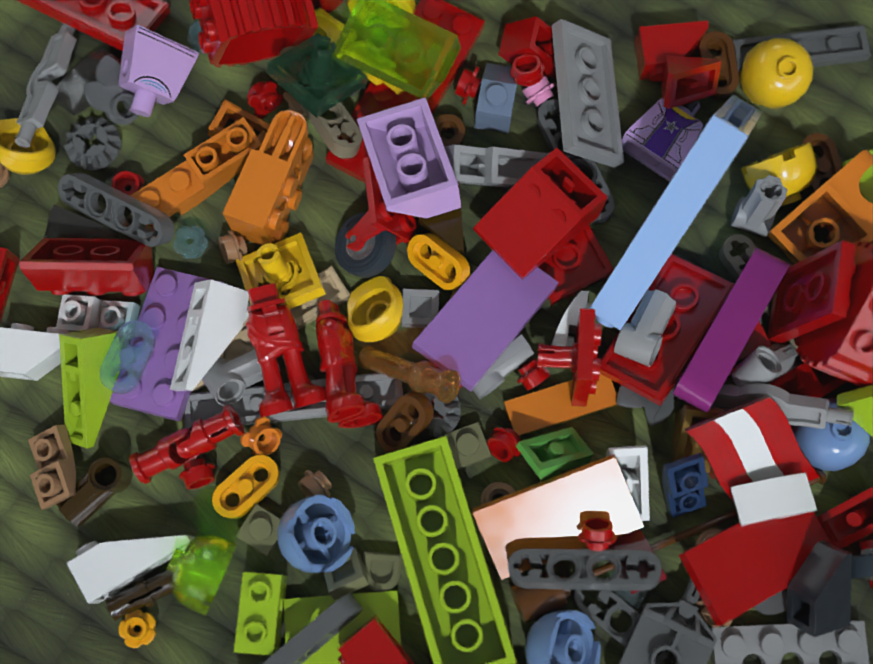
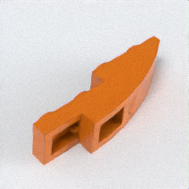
(203, 172)

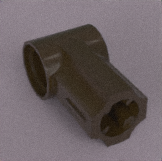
(93, 491)

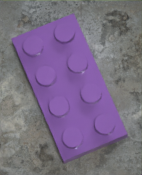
(166, 315)

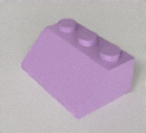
(410, 160)

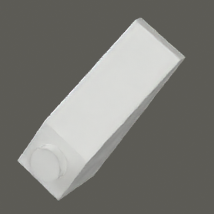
(210, 326)
(113, 565)

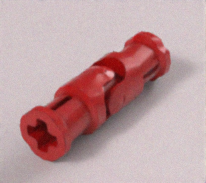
(190, 443)

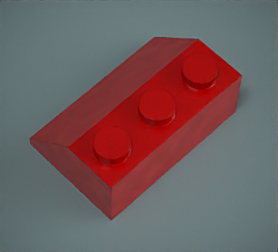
(89, 266)

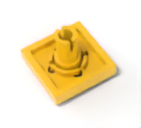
(281, 265)

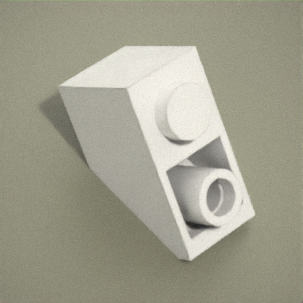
(28, 352)

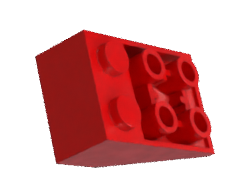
(541, 213)

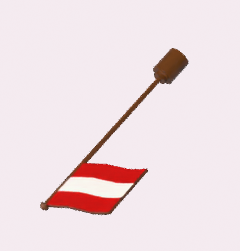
(741, 448)

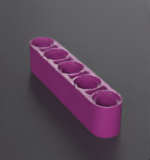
(731, 330)

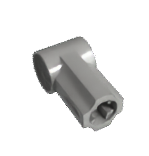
(760, 206)
(643, 335)
(512, 358)
(765, 364)
(229, 379)

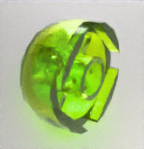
(200, 570)

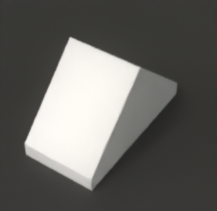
(634, 467)

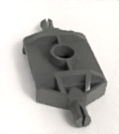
(671, 628)

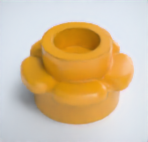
(148, 628)

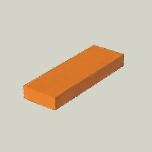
(553, 406)

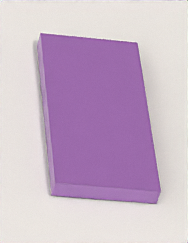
(483, 319)

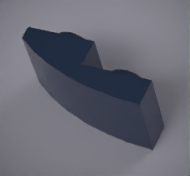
(685, 485)

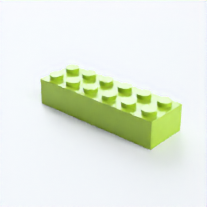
(443, 556)

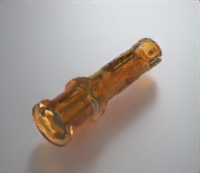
(421, 376)

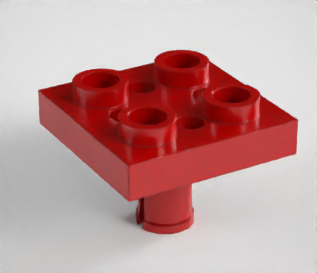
(579, 357)

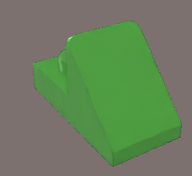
(555, 452)

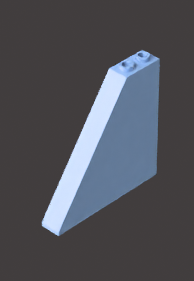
(675, 211)

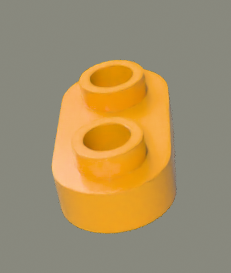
(441, 262)
(244, 484)

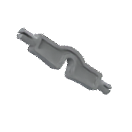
(40, 89)
(797, 408)

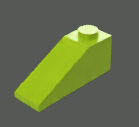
(83, 391)

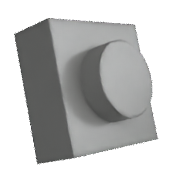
(419, 307)

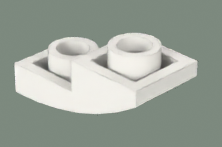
(89, 312)
(569, 320)
(773, 499)

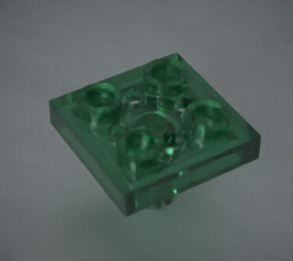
(319, 72)

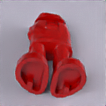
(275, 333)
(339, 363)

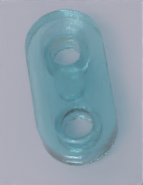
(125, 357)

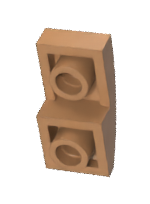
(55, 466)

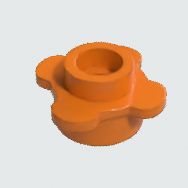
(269, 441)

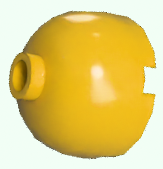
(776, 73)
(793, 166)

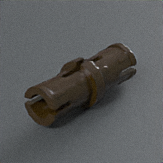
(140, 595)

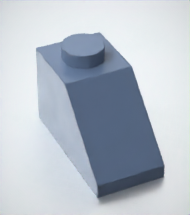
(496, 99)

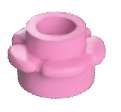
(539, 92)

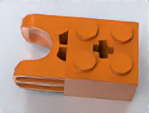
(271, 181)
(835, 207)

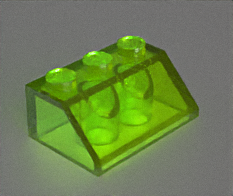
(397, 47)

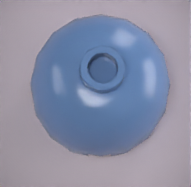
(832, 447)
(316, 534)
(562, 639)

